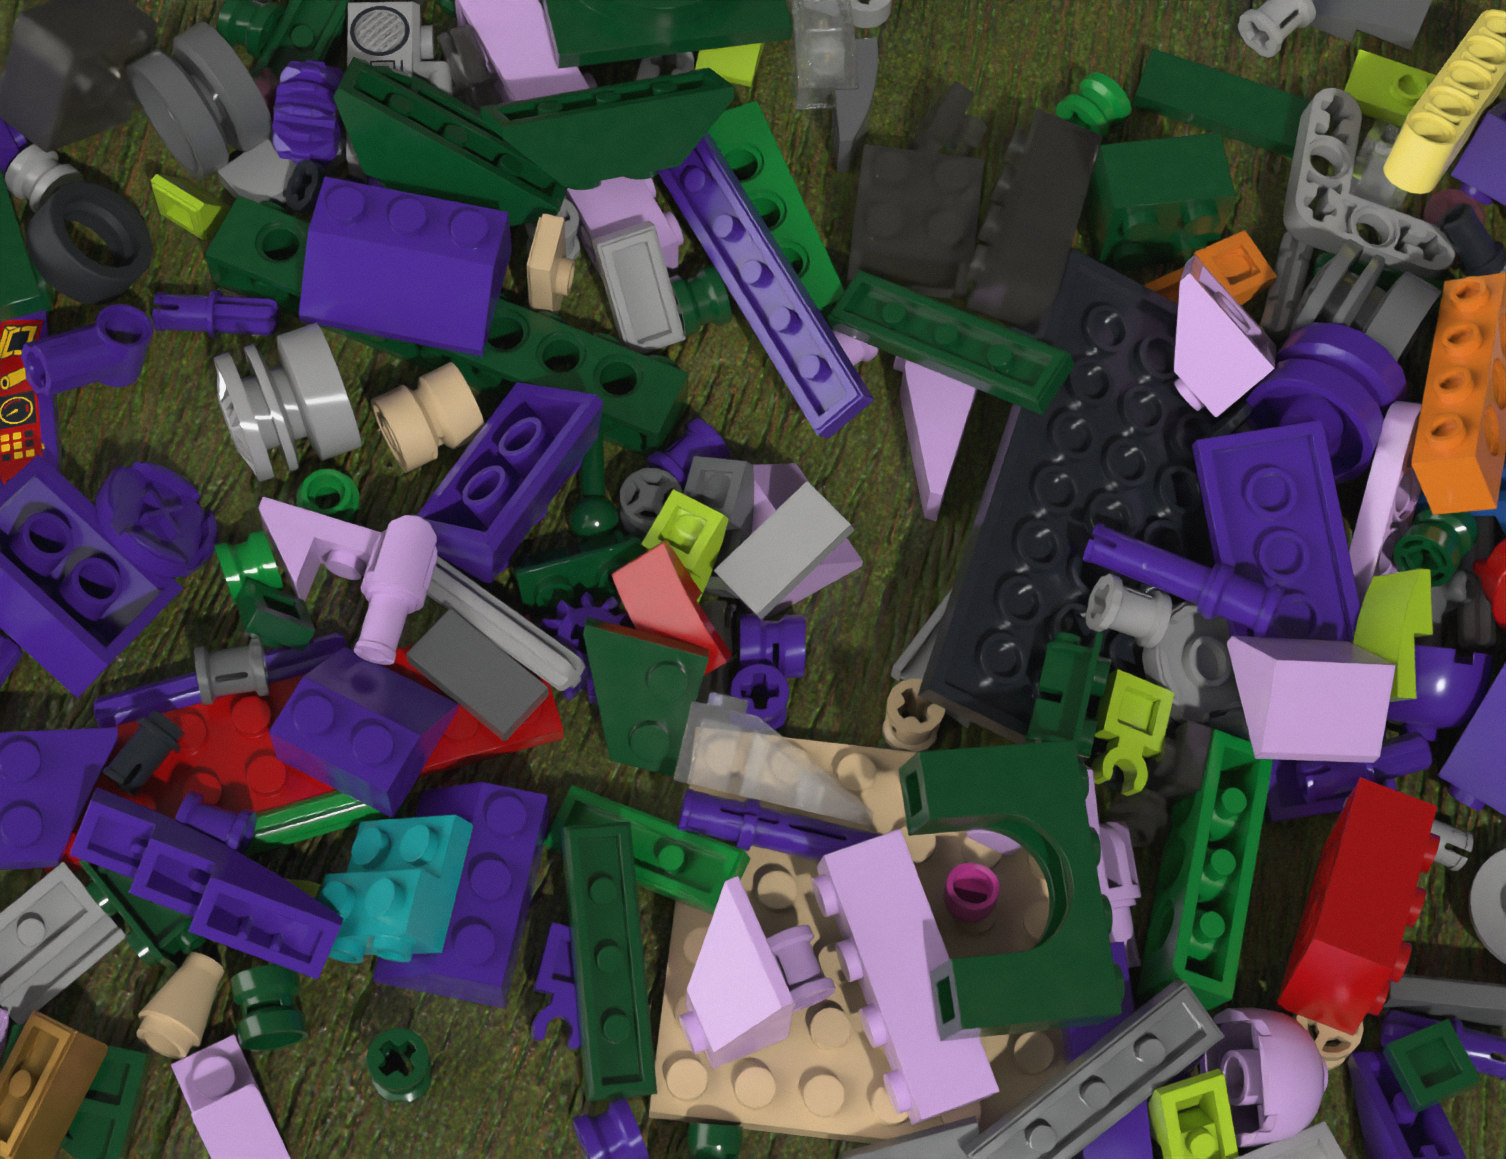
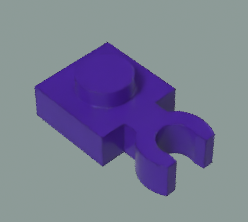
(557, 979)

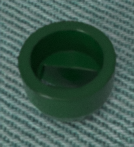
(714, 1141)

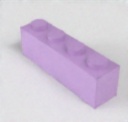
(890, 951)

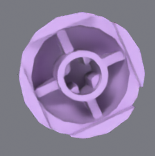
(1269, 1072)

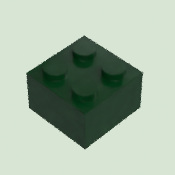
(1158, 200)

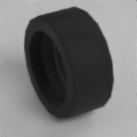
(66, 265)

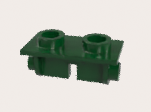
(556, 576)
(1075, 675)
(155, 928)

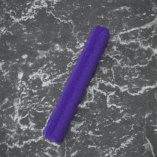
(184, 689)

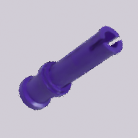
(1214, 590)

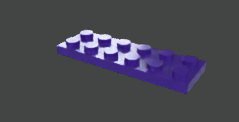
(1281, 522)

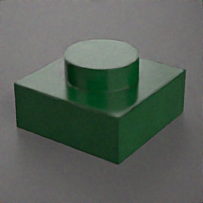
(274, 616)
(1431, 1066)

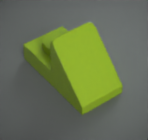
(1193, 1118)

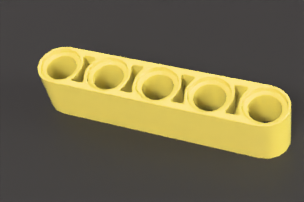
(1450, 107)

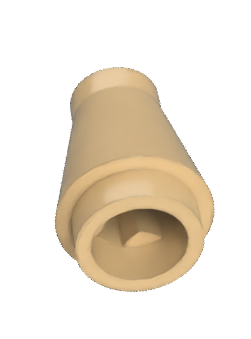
(180, 1009)

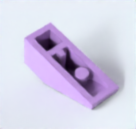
(935, 422)

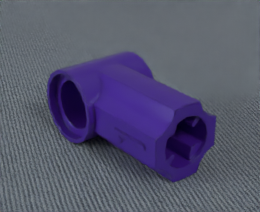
(101, 352)

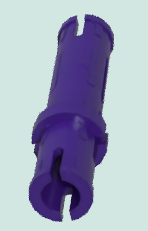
(765, 827)

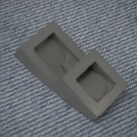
(1387, 19)
(854, 107)
(729, 490)

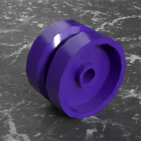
(1334, 378)

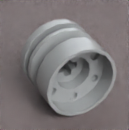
(287, 402)

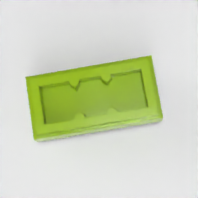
(1386, 87)

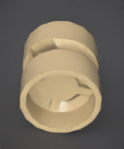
(432, 415)

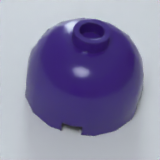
(1446, 692)

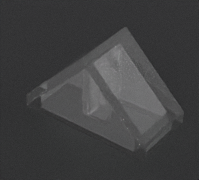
(1368, 175)

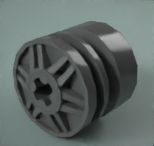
(1356, 301)

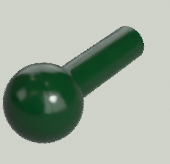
(593, 514)

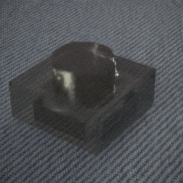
(1181, 763)

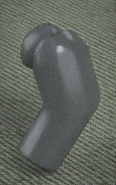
(1458, 590)

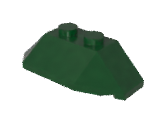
(615, 127)
(438, 146)

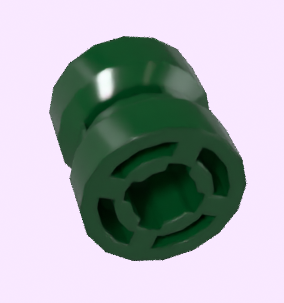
(1436, 543)
(268, 1008)

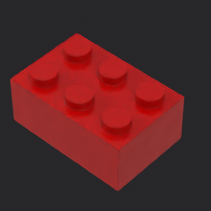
(1360, 907)

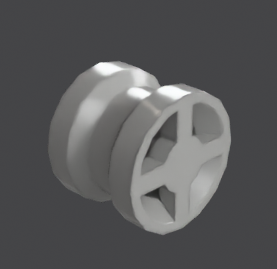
(38, 176)

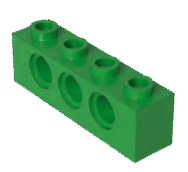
(753, 152)
(1207, 877)

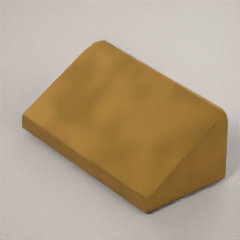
(44, 1086)

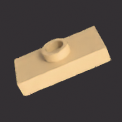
(548, 269)

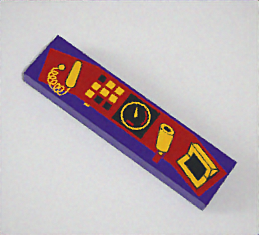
(26, 420)

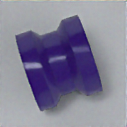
(610, 1133)

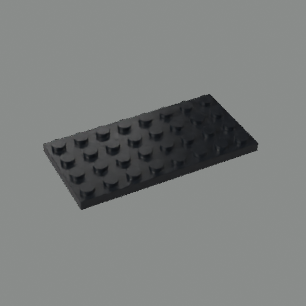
(1102, 453)

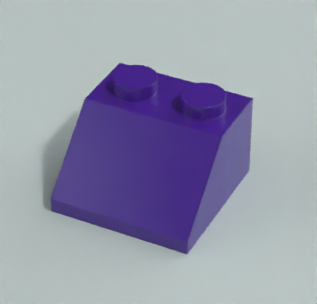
(361, 729)

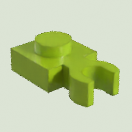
(1134, 724)

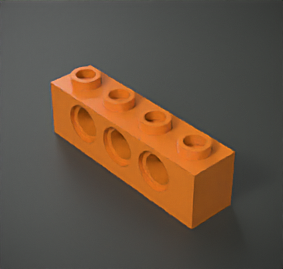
(1464, 399)

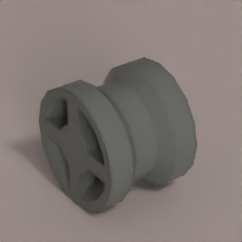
(643, 491)

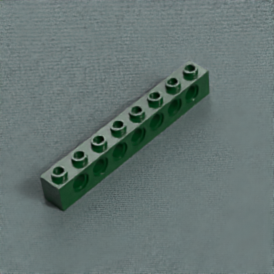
(637, 421)

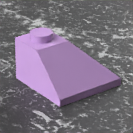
(1217, 343)
(736, 989)

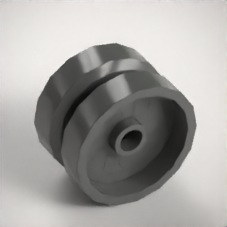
(200, 100)

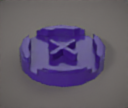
(156, 519)

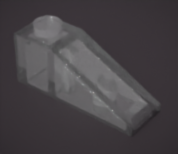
(822, 51)
(750, 759)

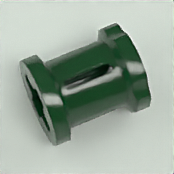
(404, 1046)

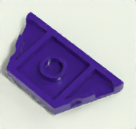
(46, 790)

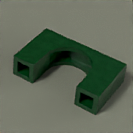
(1039, 801)

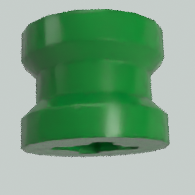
(1096, 105)
(248, 561)

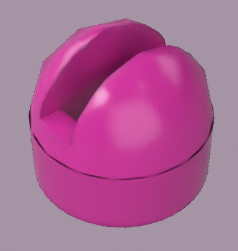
(971, 892)

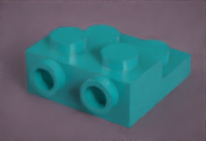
(398, 887)

